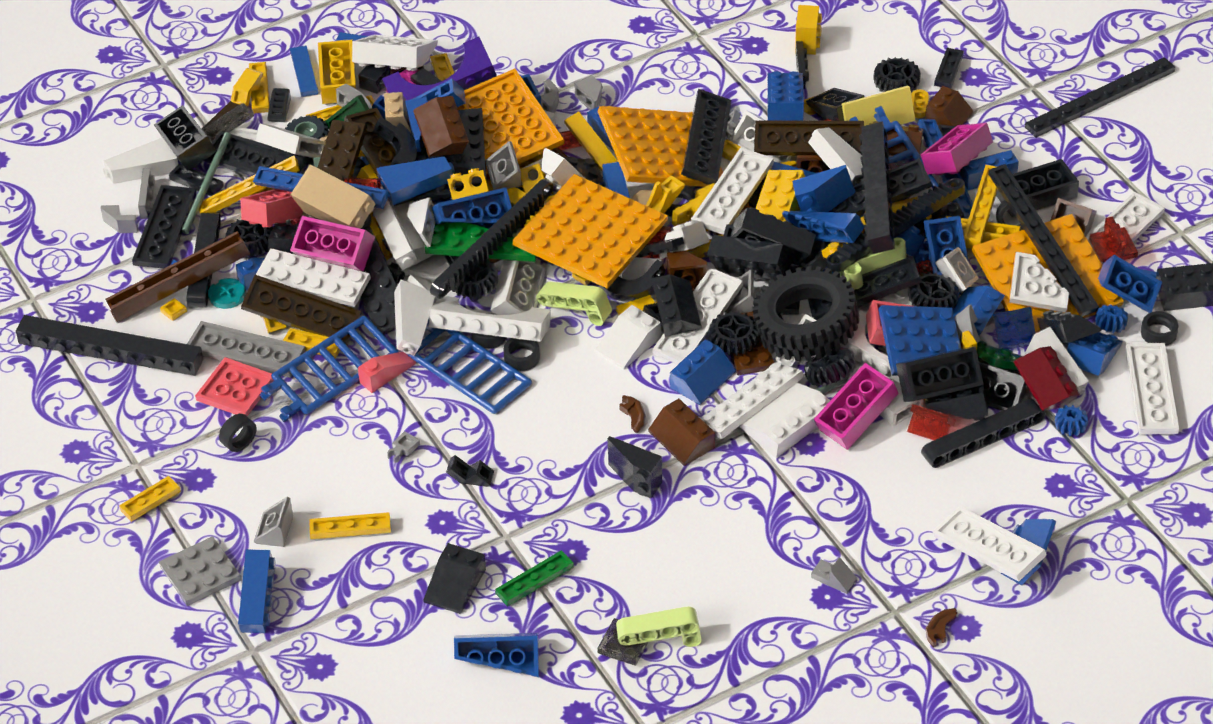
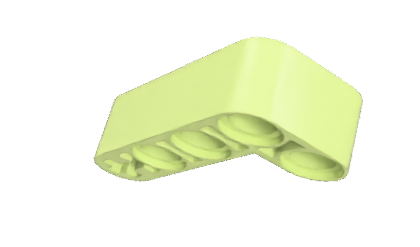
(872, 262)
(577, 297)
(660, 626)

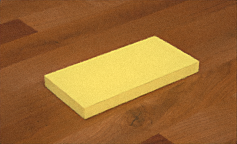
(895, 103)

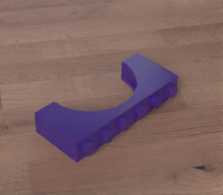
(473, 71)

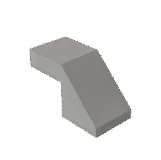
(550, 99)
(121, 223)

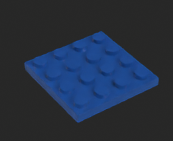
(917, 332)

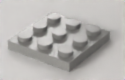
(200, 571)

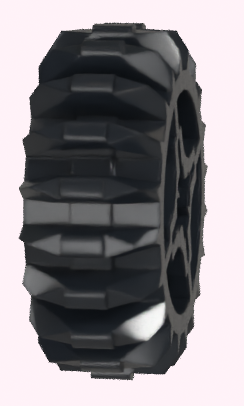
(896, 74)
(253, 235)
(480, 282)
(934, 292)
(734, 332)
(830, 368)

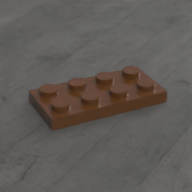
(752, 362)

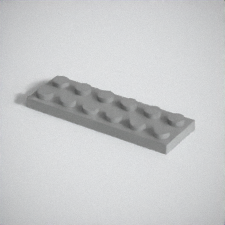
(245, 347)

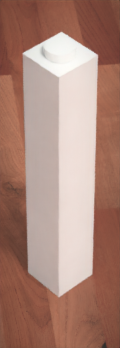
(395, 235)

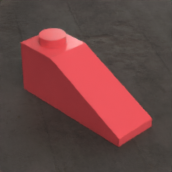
(383, 369)

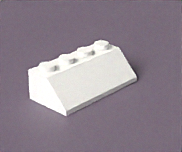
(745, 135)
(517, 287)

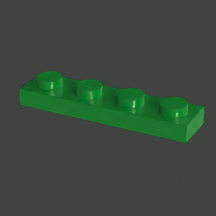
(534, 578)

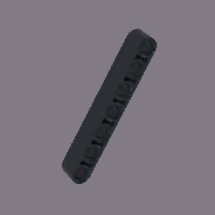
(207, 234)
(982, 433)

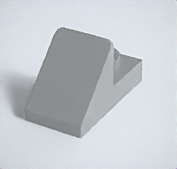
(835, 576)

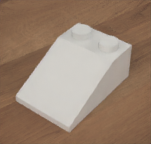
(629, 337)

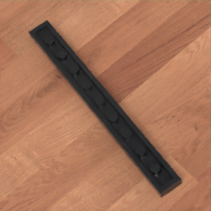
(1099, 97)
(1043, 240)

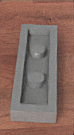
(146, 193)

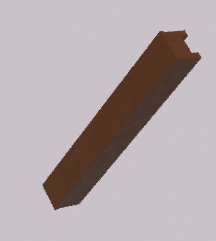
(177, 276)

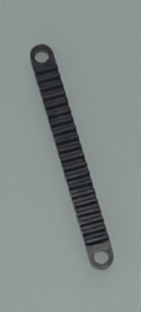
(902, 220)
(491, 239)

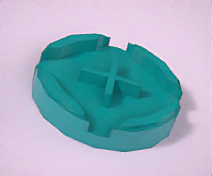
(226, 293)

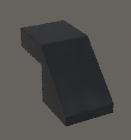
(475, 474)

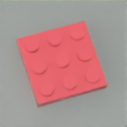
(234, 387)

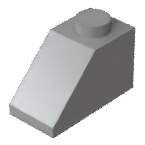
(589, 92)

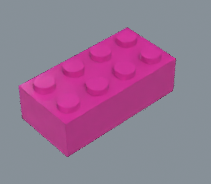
(956, 149)
(332, 243)
(856, 406)

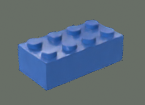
(785, 96)

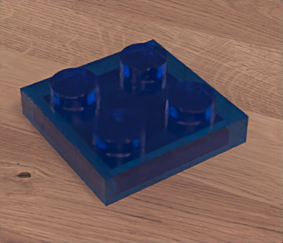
(1014, 328)

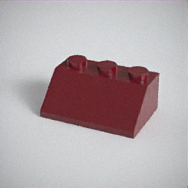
(1047, 378)

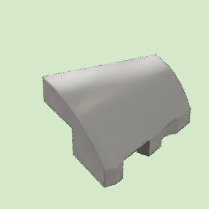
(965, 321)

